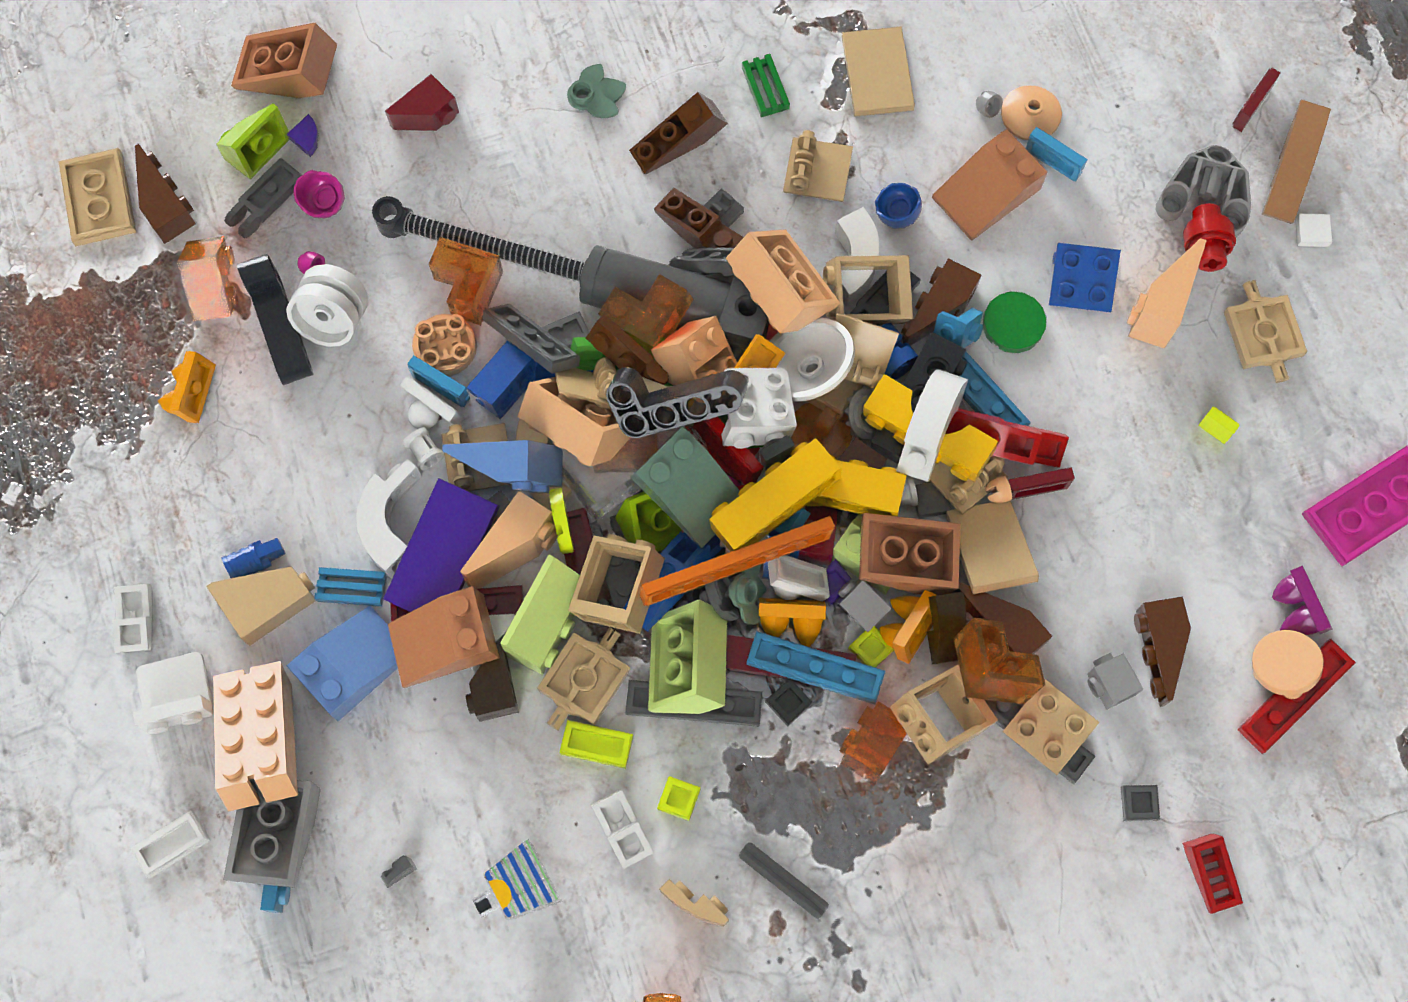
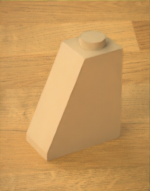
(262, 600)

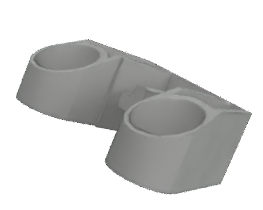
(1235, 196)

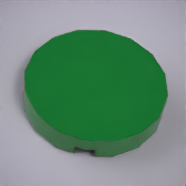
(1014, 322)

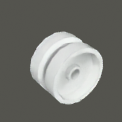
(327, 305)

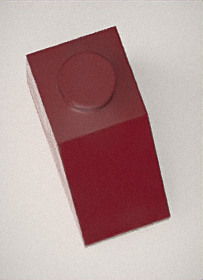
(423, 107)
(821, 552)

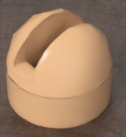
(1000, 488)

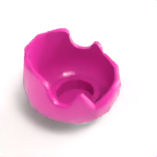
(319, 194)

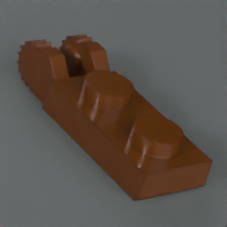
(624, 350)

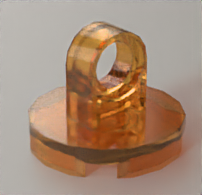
(823, 426)

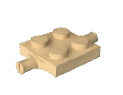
(1265, 331)
(583, 678)

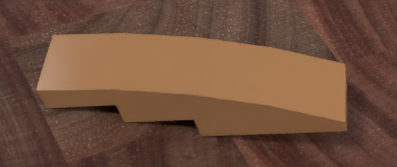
(1296, 161)

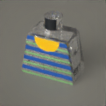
(517, 885)

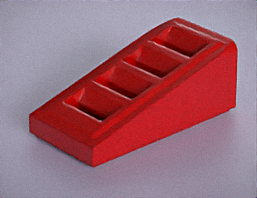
(1224, 868)

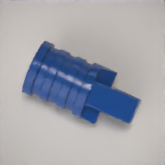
(252, 558)

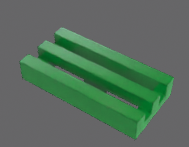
(758, 65)

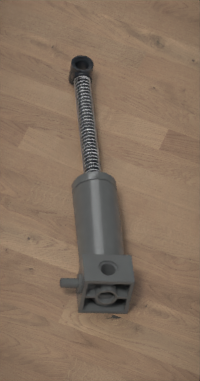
(599, 274)

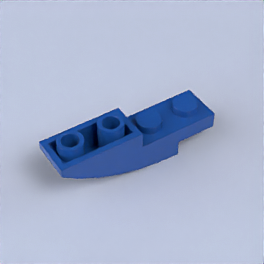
(678, 555)

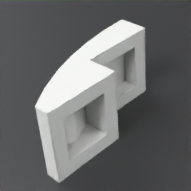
(133, 618)
(622, 829)

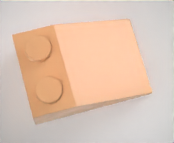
(1163, 306)
(513, 541)

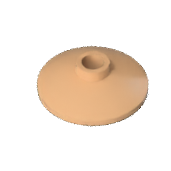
(1022, 120)

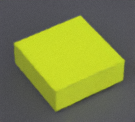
(1219, 425)
(871, 648)
(678, 798)

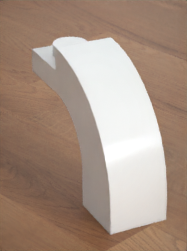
(859, 238)
(929, 423)
(375, 513)

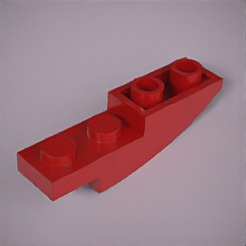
(1015, 440)

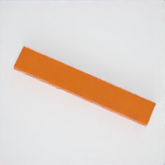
(736, 561)

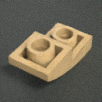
(707, 910)

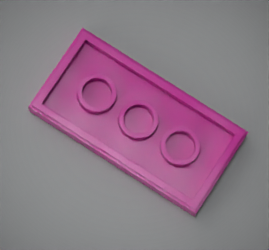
(1363, 509)

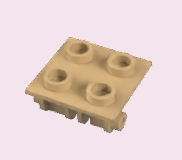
(817, 168)
(872, 350)
(587, 385)
(459, 472)
(965, 493)
(1051, 727)

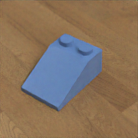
(520, 463)
(347, 662)

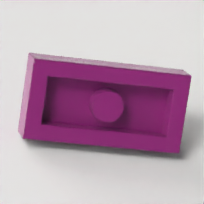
(1309, 617)

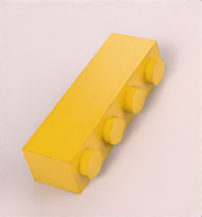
(865, 489)
(776, 496)

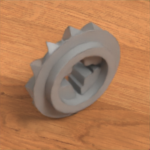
(859, 426)

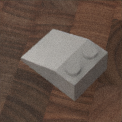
(272, 838)

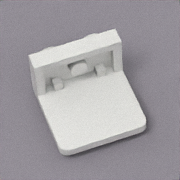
(764, 412)
(173, 693)

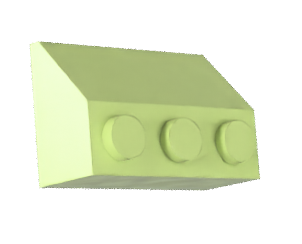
(543, 617)
(688, 660)

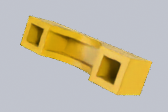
(962, 451)

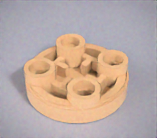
(445, 343)
(1287, 663)

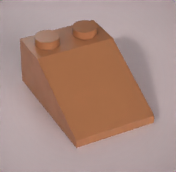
(286, 62)
(990, 185)
(910, 553)
(443, 637)

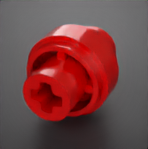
(1218, 231)

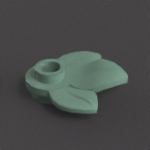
(600, 92)
(744, 593)

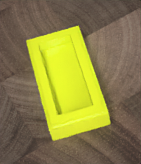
(596, 744)

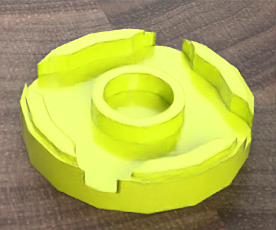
(561, 520)

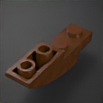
(695, 222)

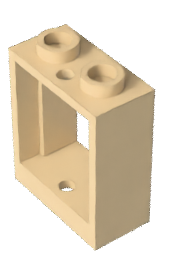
(898, 286)
(593, 575)
(972, 715)

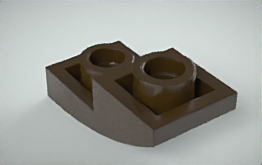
(948, 620)

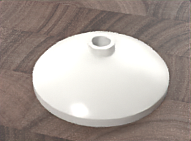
(815, 357)

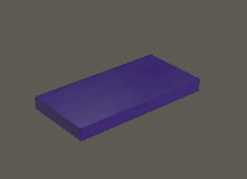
(440, 546)

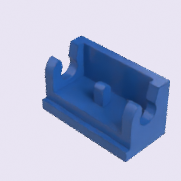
(503, 379)

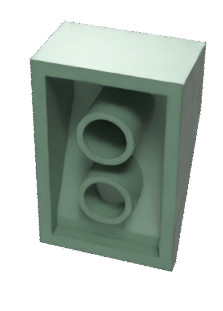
(686, 484)

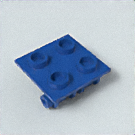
(1084, 277)

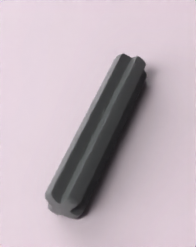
(783, 880)

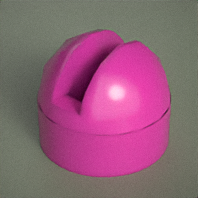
(309, 260)

